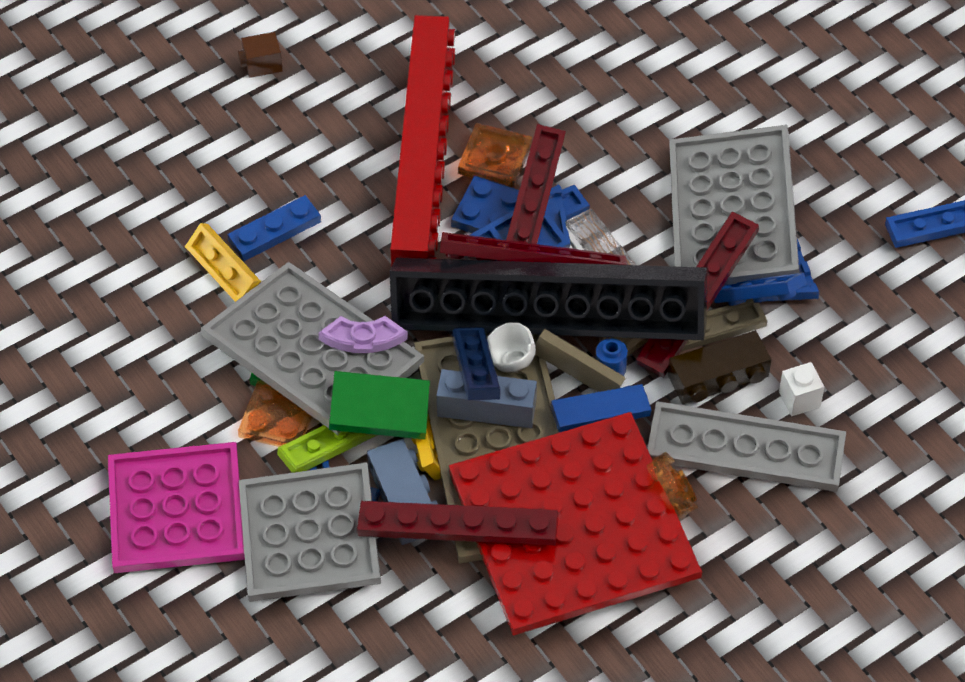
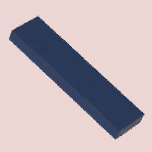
(476, 364)

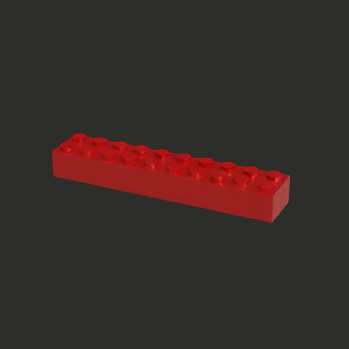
(422, 141)

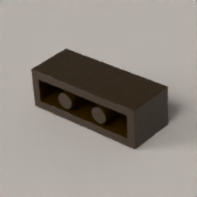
(719, 367)

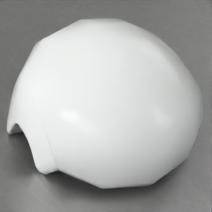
(511, 347)

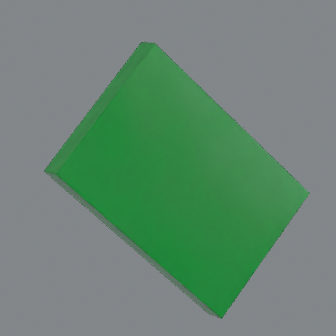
(379, 405)

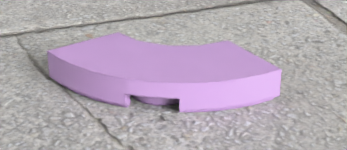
(363, 336)

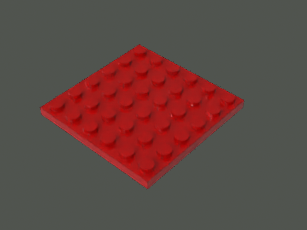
(611, 529)

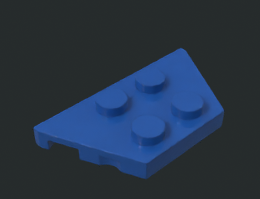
(553, 227)

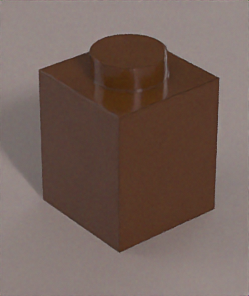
(260, 54)

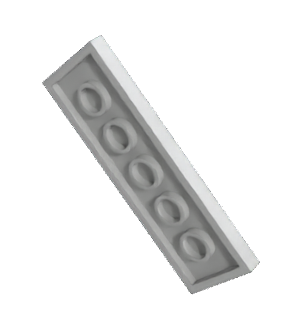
(748, 446)

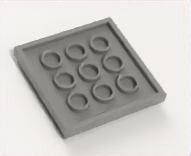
(305, 532)

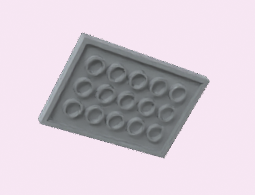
(738, 174)
(277, 339)

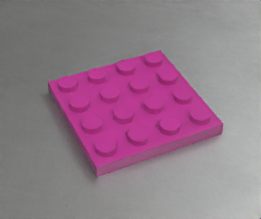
(175, 507)

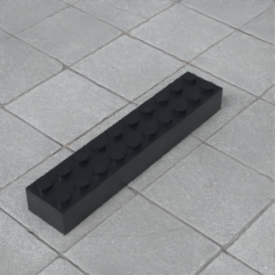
(551, 297)

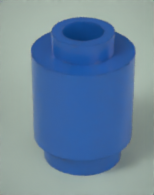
(613, 354)

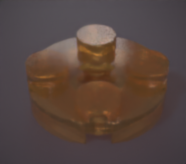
(677, 489)

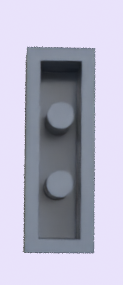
(513, 408)
(397, 476)

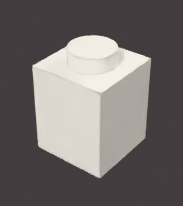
(801, 389)

